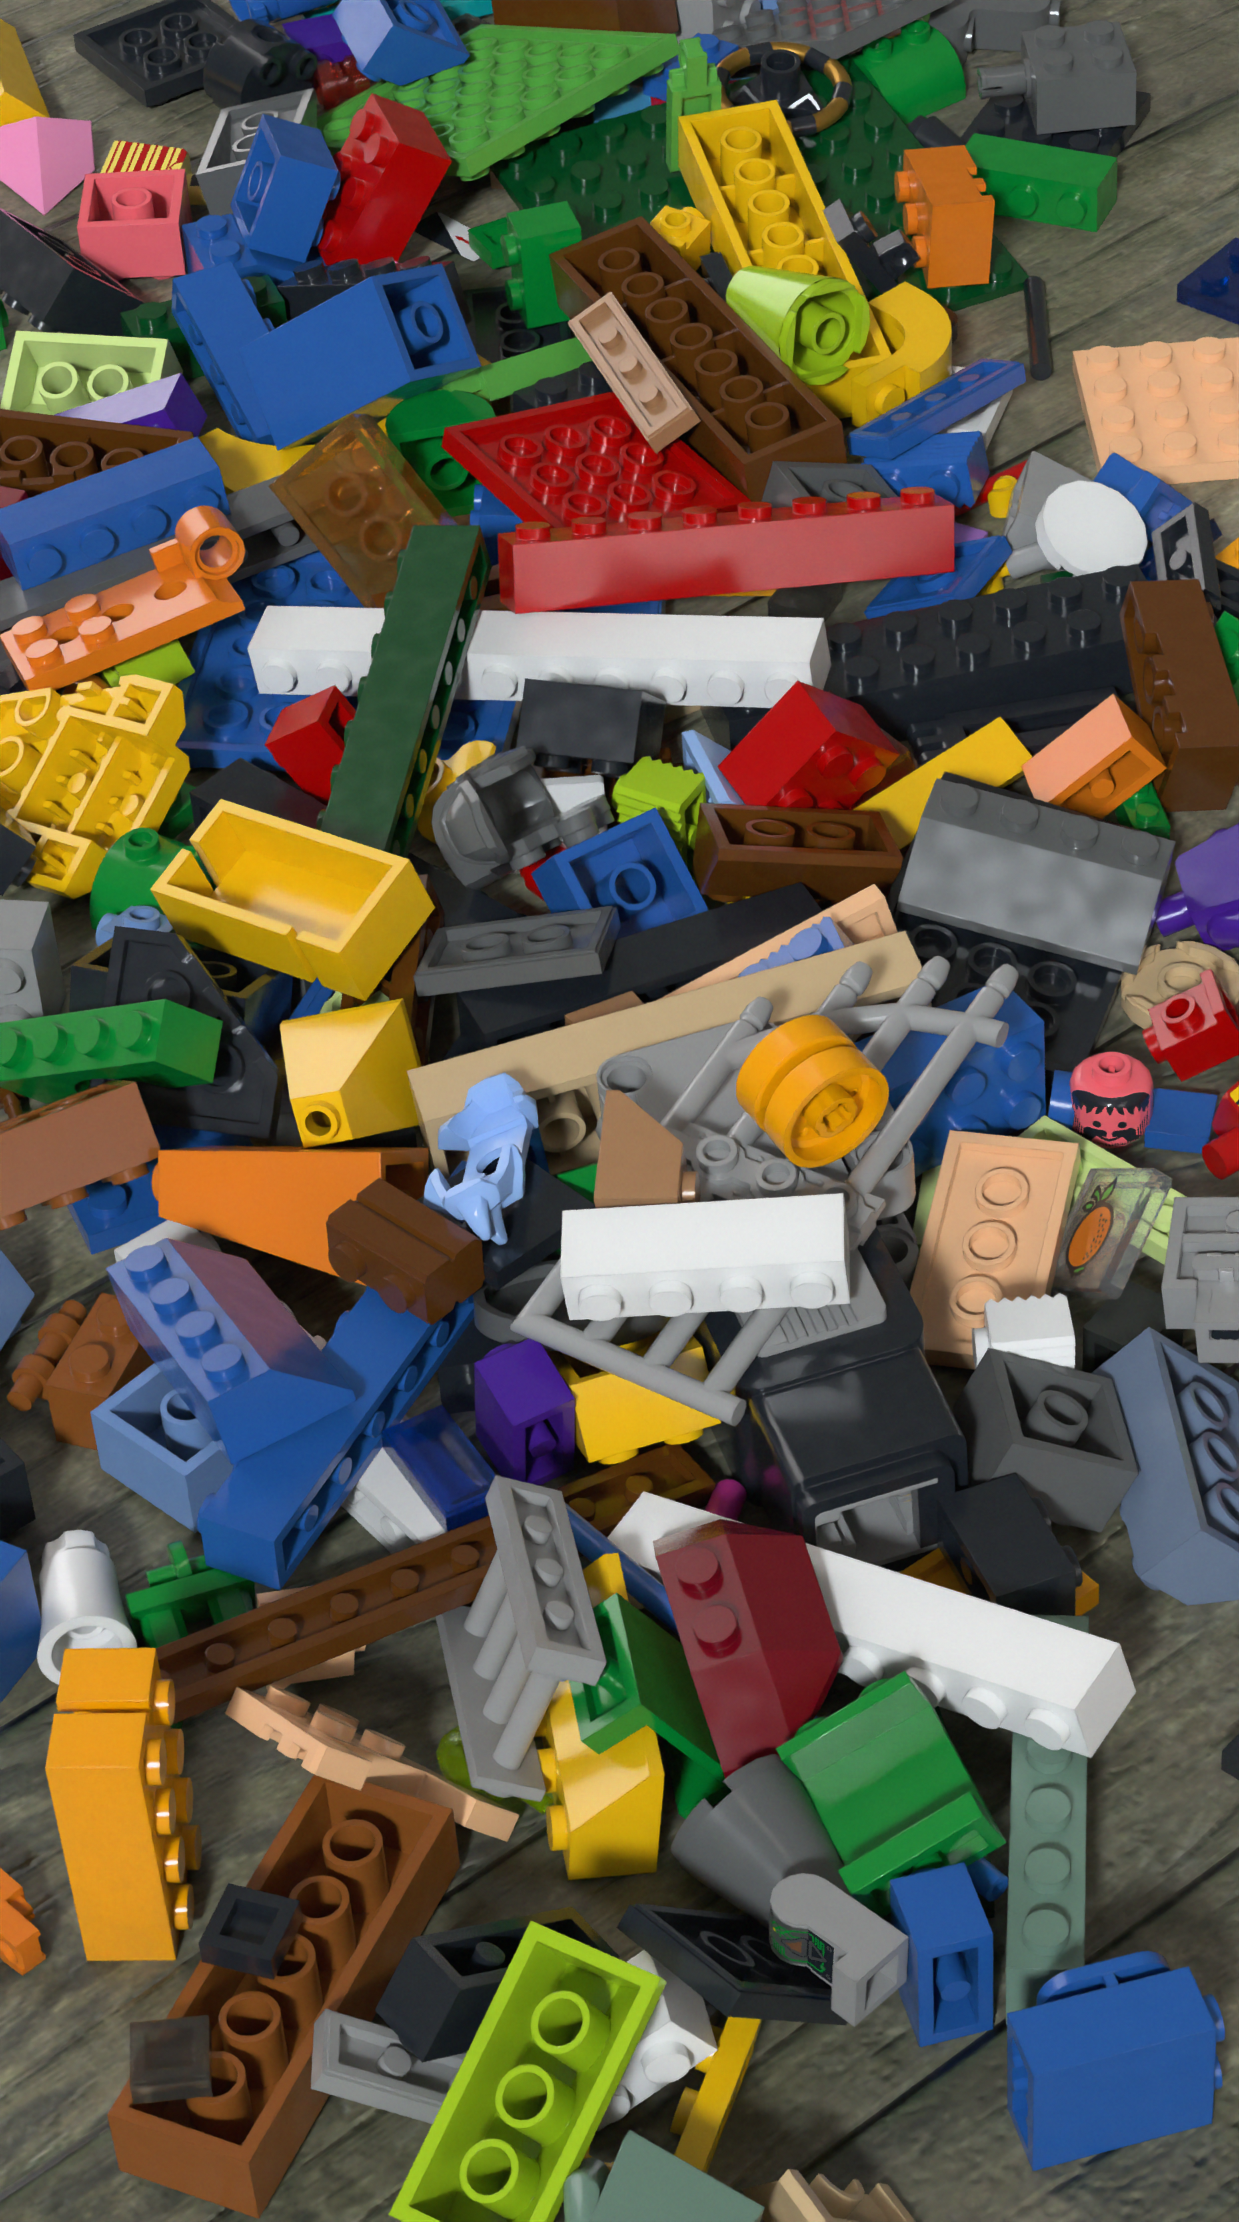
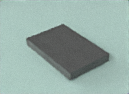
(518, 951)

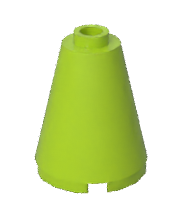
(802, 318)

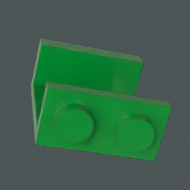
(649, 1686)
(890, 1789)

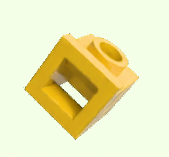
(685, 231)

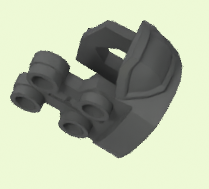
(503, 820)

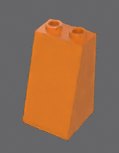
(277, 1194)

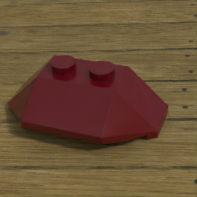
(750, 1633)

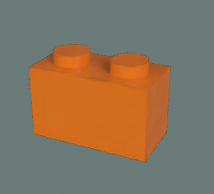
(1096, 761)

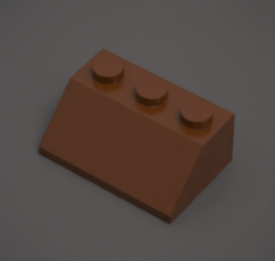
(770, 847)

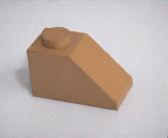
(640, 1160)

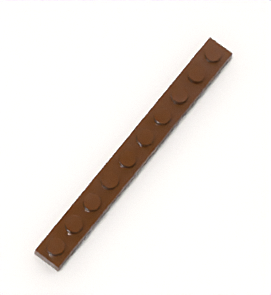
(394, 1590)

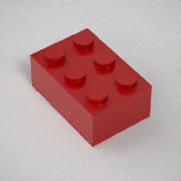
(385, 185)

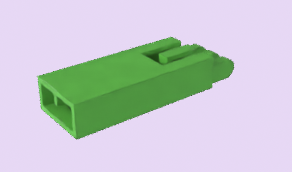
(520, 371)

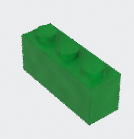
(1045, 181)

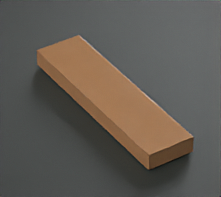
(633, 372)

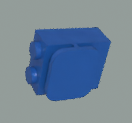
(1112, 2059)

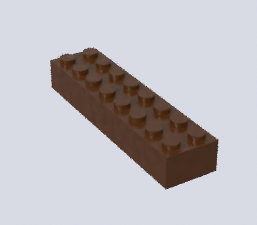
(737, 386)

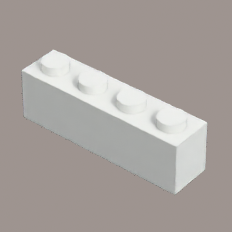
(705, 1257)

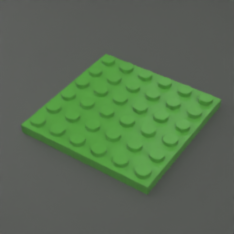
(514, 89)

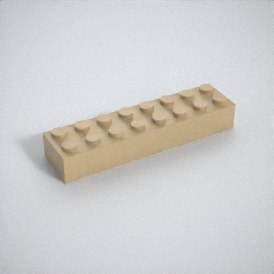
(562, 1063)

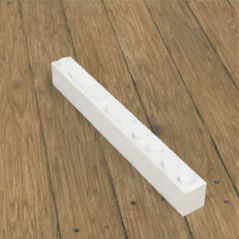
(667, 656)

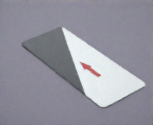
(447, 234)

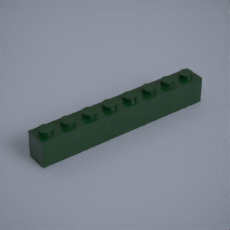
(408, 688)

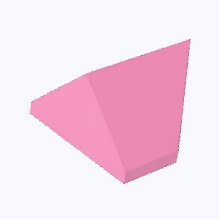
(45, 158)

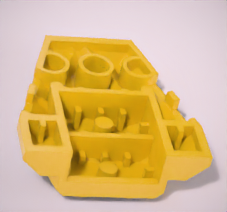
(89, 771)

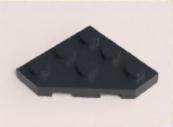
(246, 1080)

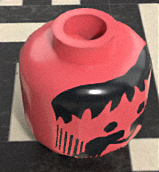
(1111, 1099)

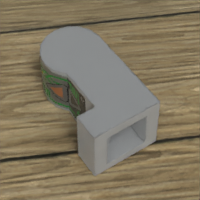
(839, 1942)

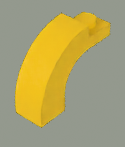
(920, 347)

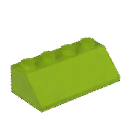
(531, 2085)

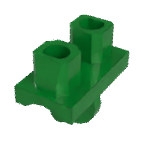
(185, 1595)

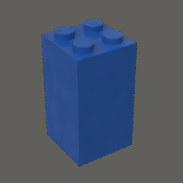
(359, 354)

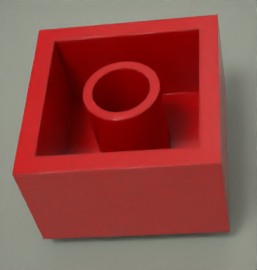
(809, 753)

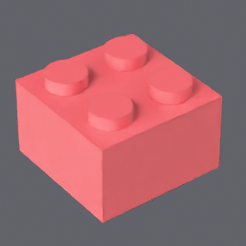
(134, 222)

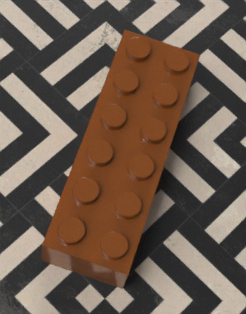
(366, 1884)

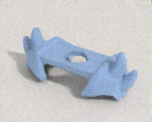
(491, 1126)

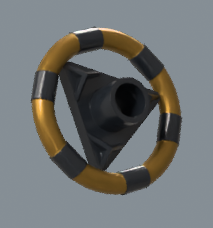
(784, 81)

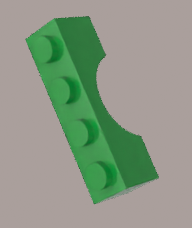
(133, 1042)

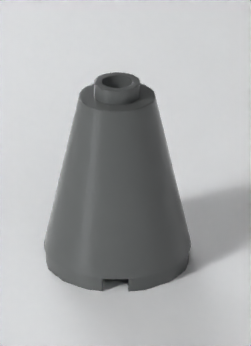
(757, 1838)

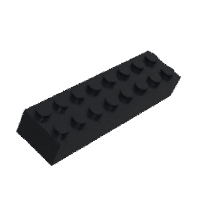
(971, 654)

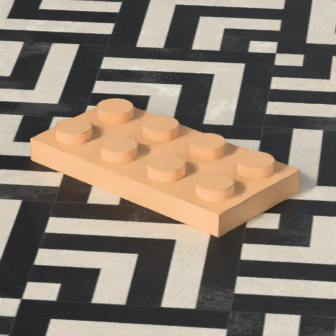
(990, 1234)

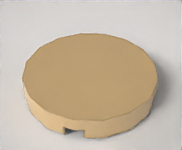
(1174, 972)

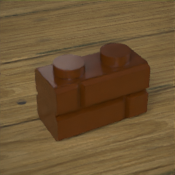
(404, 1252)

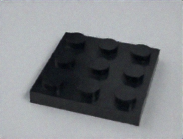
(157, 48)
(1011, 119)

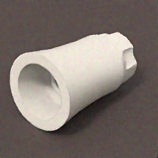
(79, 1601)

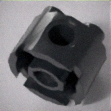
(256, 65)

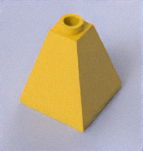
(350, 1072)

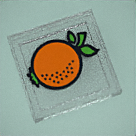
(1108, 1231)

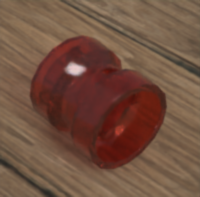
(338, 81)

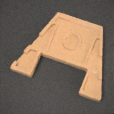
(336, 1752)

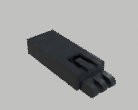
(1032, 721)

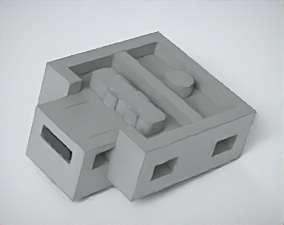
(1203, 1275)

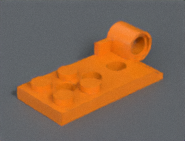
(137, 615)

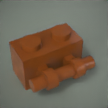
(92, 1366)

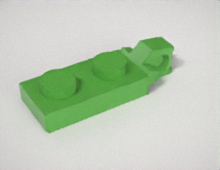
(690, 91)

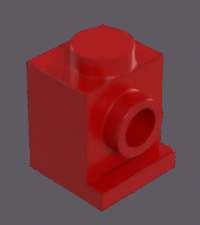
(1194, 1028)

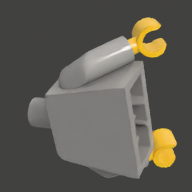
(1020, 504)

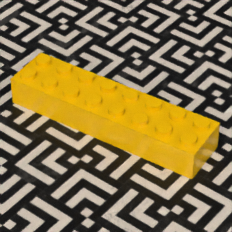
(768, 211)

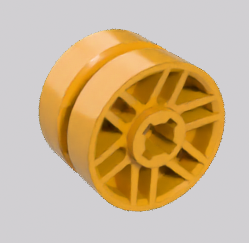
(812, 1091)

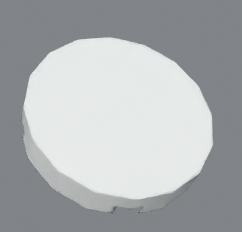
(1090, 529)

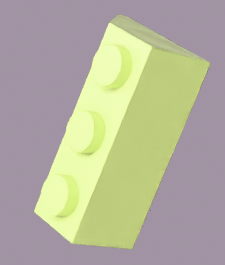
(71, 370)

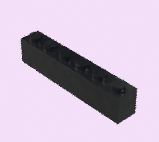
(644, 962)

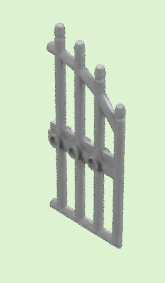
(737, 1171)

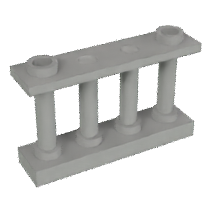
(519, 1638)

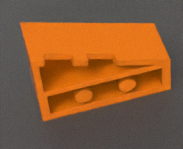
(946, 215)

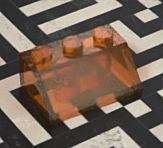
(359, 503)

